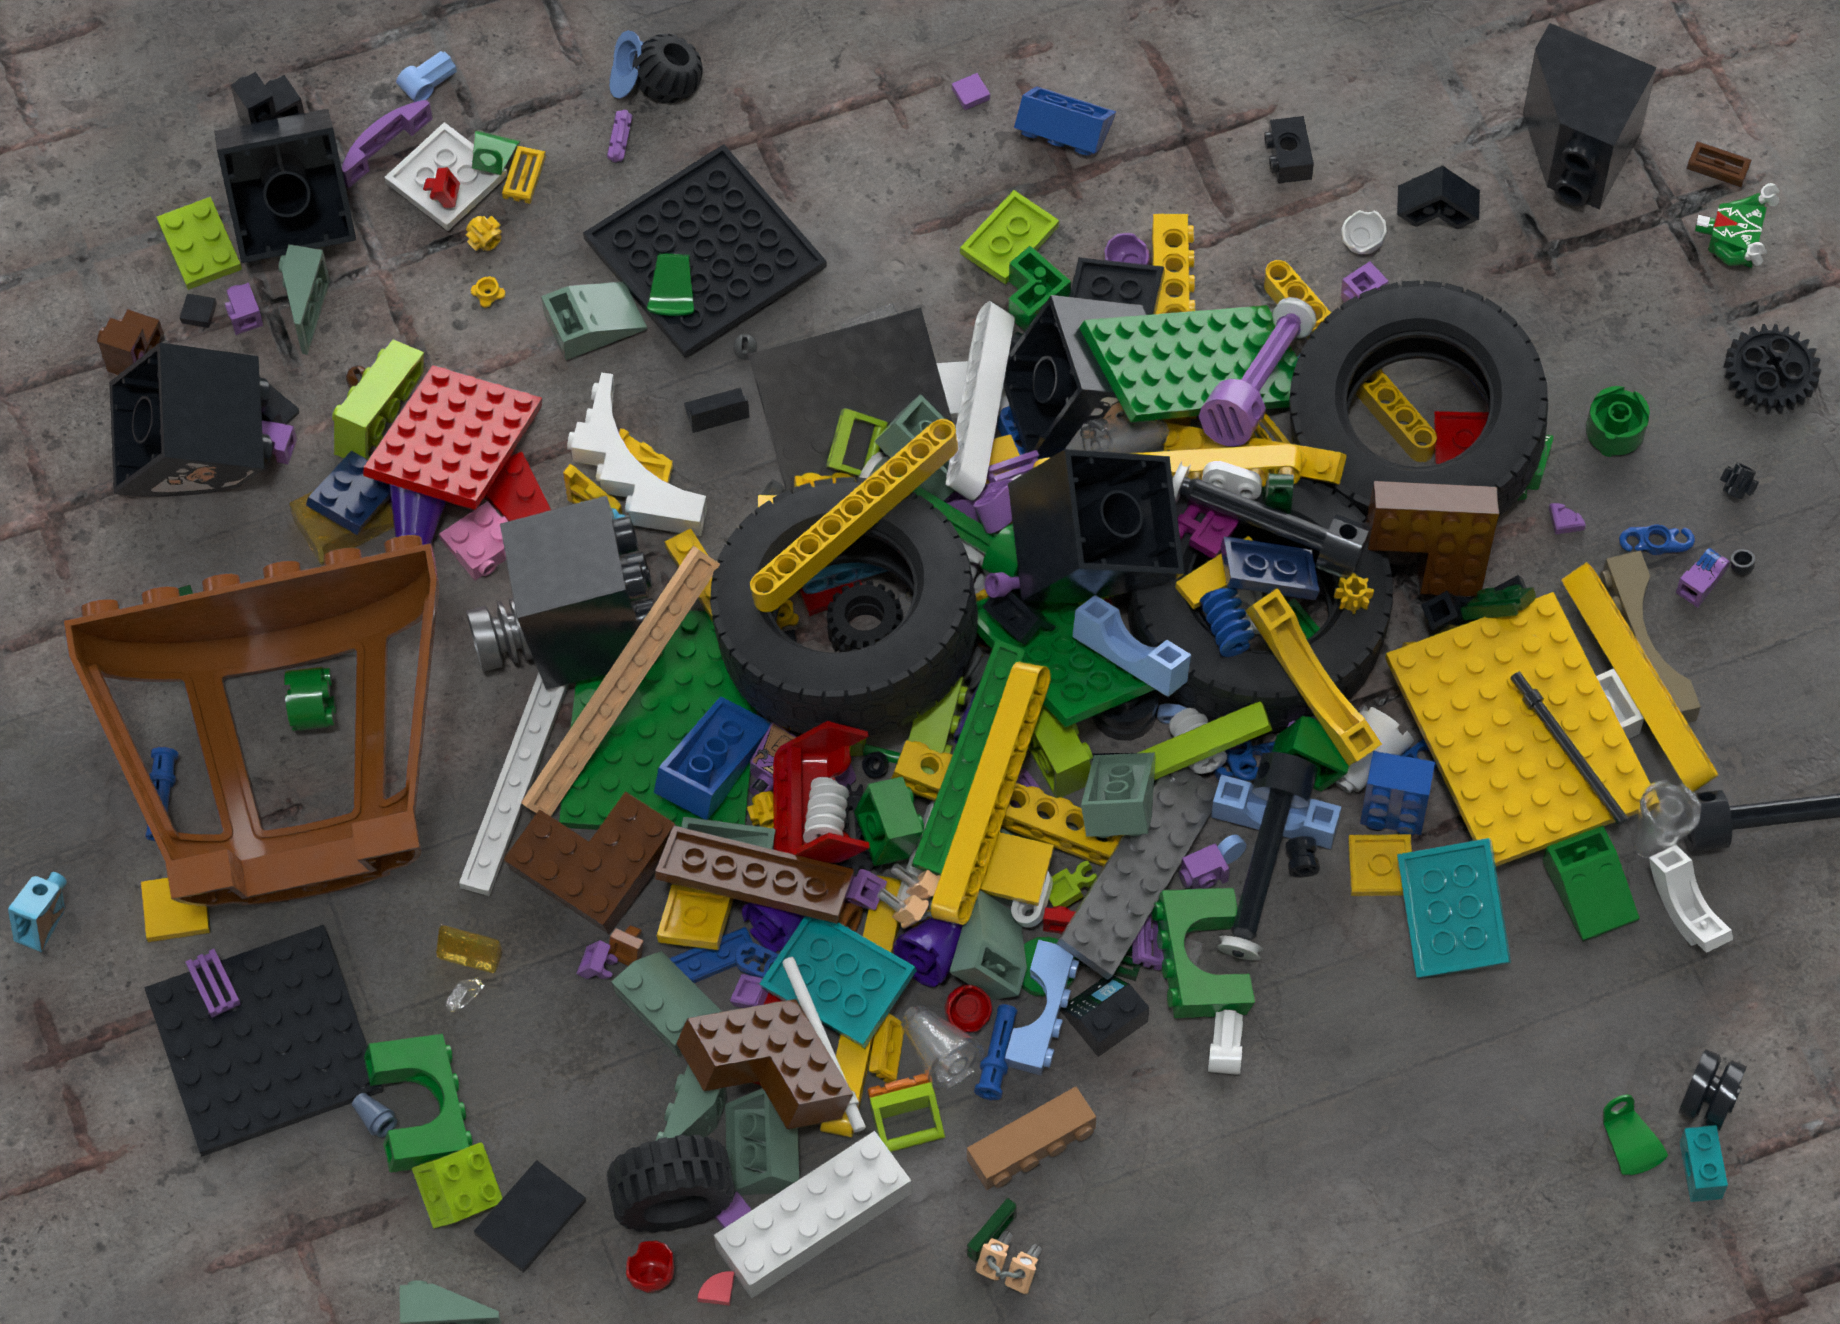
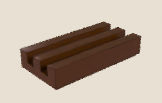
(1717, 167)

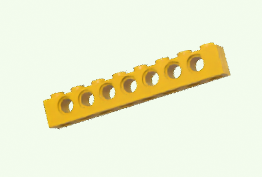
(1167, 231)
(1019, 820)

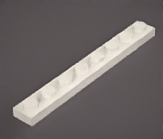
(511, 788)

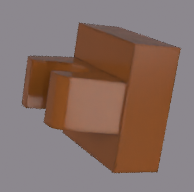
(626, 945)

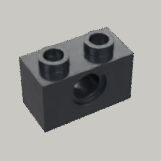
(1292, 135)

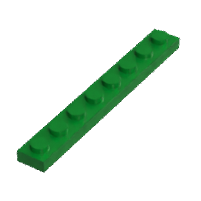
(965, 760)

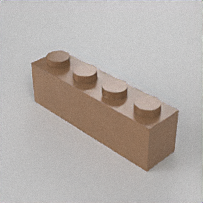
(1031, 1138)

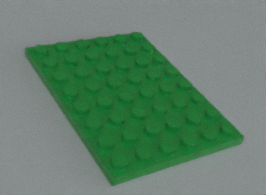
(652, 724)

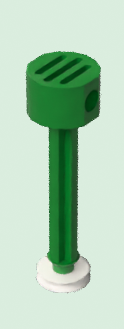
(998, 548)

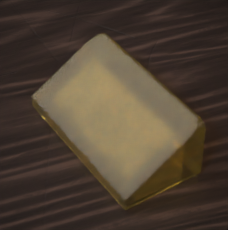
(468, 949)

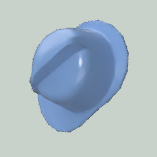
(622, 76)

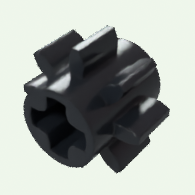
(1739, 480)

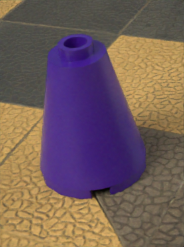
(415, 513)
(770, 925)
(929, 949)

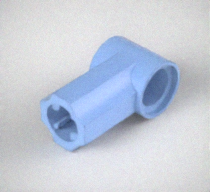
(420, 81)

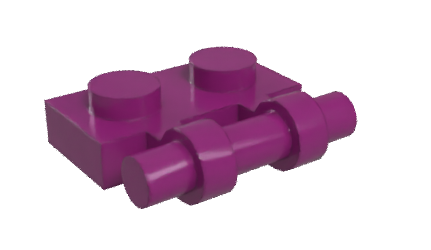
(1210, 532)

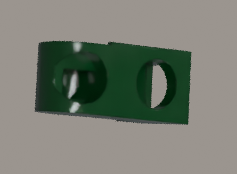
(1278, 491)

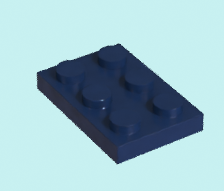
(348, 495)
(1269, 567)

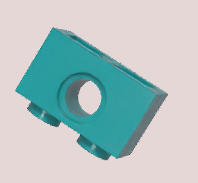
(1703, 1163)

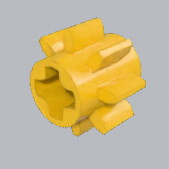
(483, 233)
(1353, 601)
(762, 810)

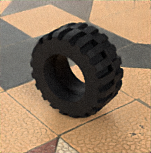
(670, 1183)

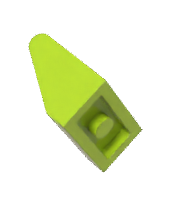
(842, 436)
(903, 1102)

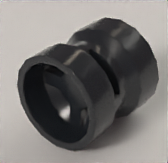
(1302, 854)

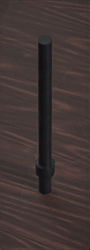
(1534, 700)

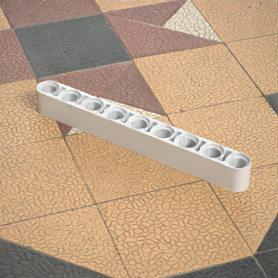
(980, 400)

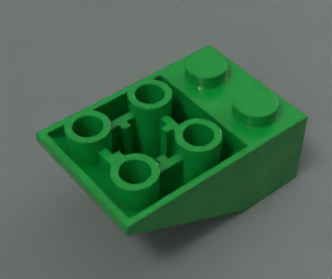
(1591, 883)

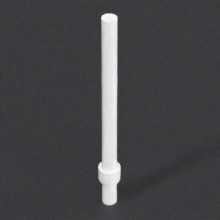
(810, 1011)

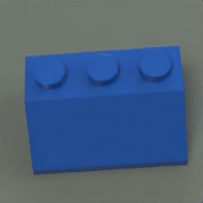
(1063, 120)

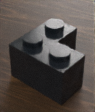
(267, 101)
(1438, 195)

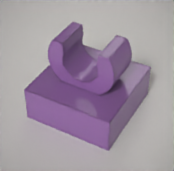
(594, 959)

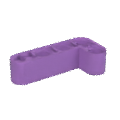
(989, 508)

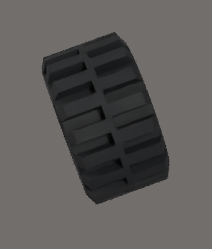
(861, 601)

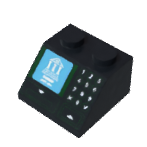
(1106, 1013)

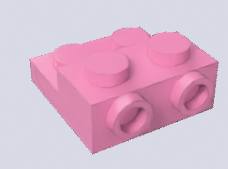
(477, 541)

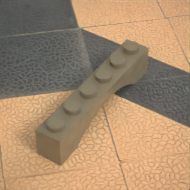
(1627, 582)

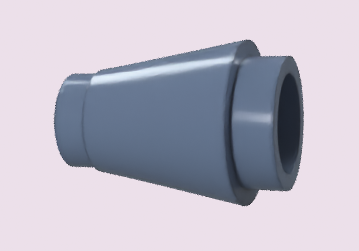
(374, 1115)

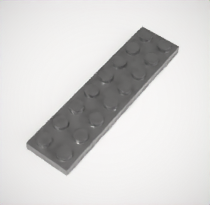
(1138, 873)

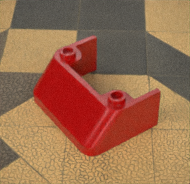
(814, 754)

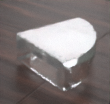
(463, 993)

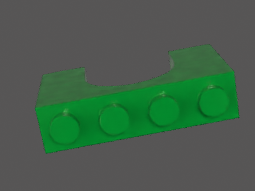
(1190, 989)
(425, 1062)

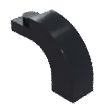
(1446, 607)

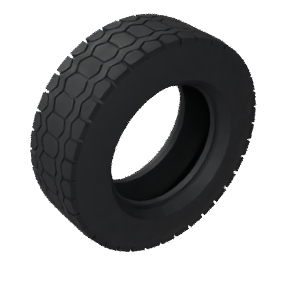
(1431, 325)
(1343, 645)
(862, 686)

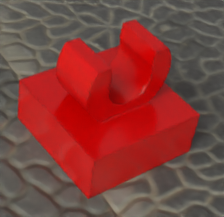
(443, 187)

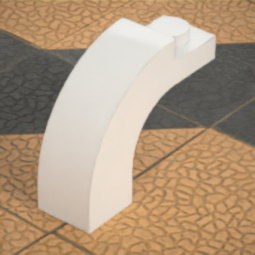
(1684, 902)

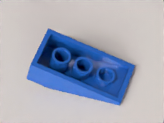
(711, 758)

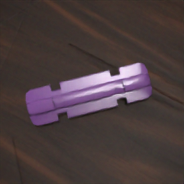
(619, 136)

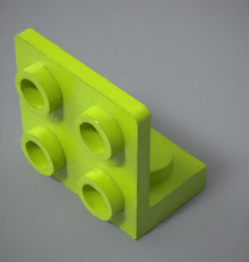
(457, 1185)

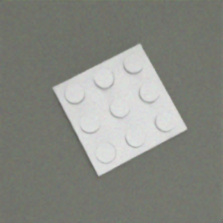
(442, 150)

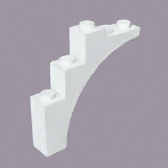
(649, 499)

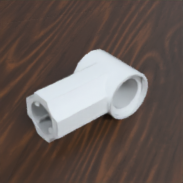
(1226, 1049)

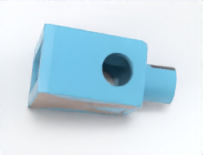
(37, 910)

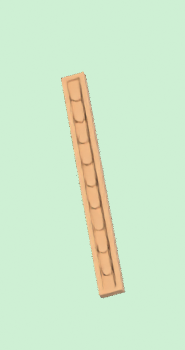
(620, 682)

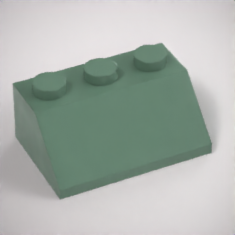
(662, 997)
(759, 1146)

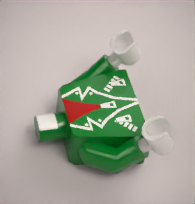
(1738, 228)

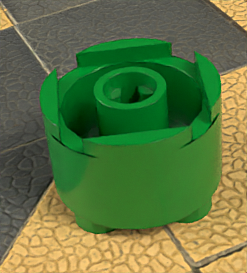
(1617, 421)
(309, 699)

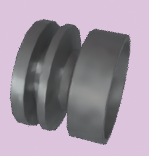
(496, 635)

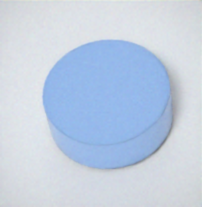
(1168, 711)
(1232, 848)

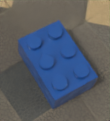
(1397, 793)

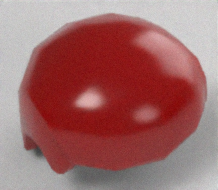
(968, 1008)
(651, 1266)

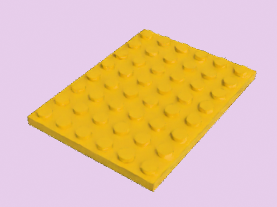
(1495, 751)

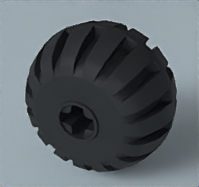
(668, 68)

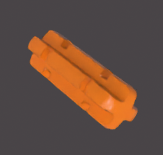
(897, 1085)

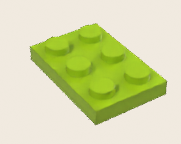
(1007, 233)
(199, 243)

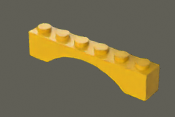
(1334, 712)

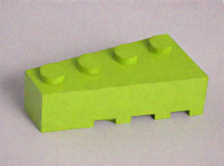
(376, 399)
(939, 723)

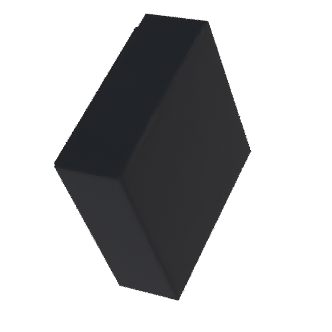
(198, 310)

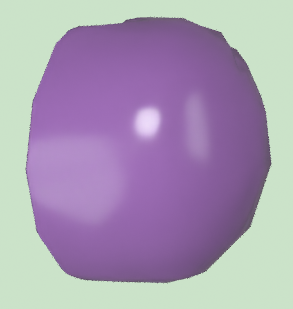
(1128, 249)

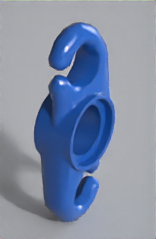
(1669, 546)
(1236, 762)

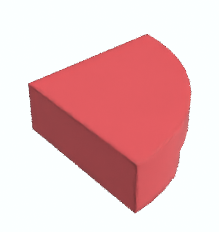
(717, 1289)

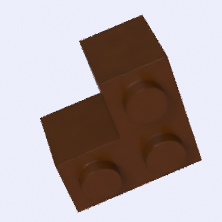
(128, 340)

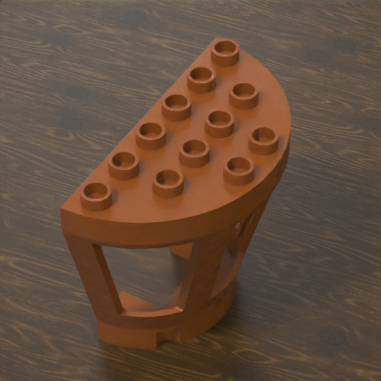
(255, 630)

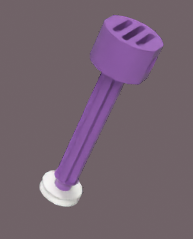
(1236, 405)

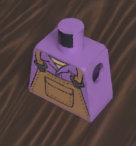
(762, 761)

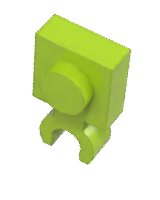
(1067, 886)

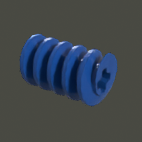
(1227, 621)

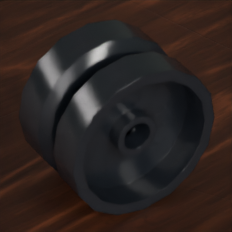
(1130, 718)
(1713, 1090)

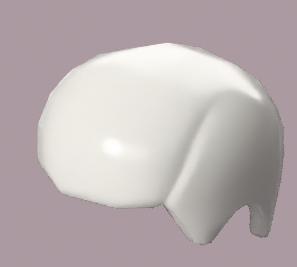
(1364, 232)

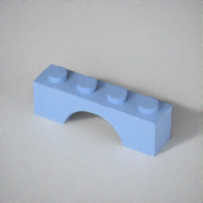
(1102, 629)
(1239, 805)
(1030, 1045)

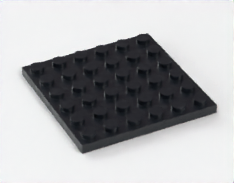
(736, 239)
(860, 368)
(276, 1055)

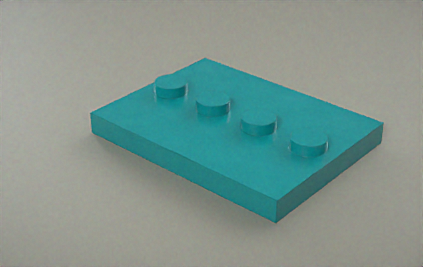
(1454, 908)
(845, 975)

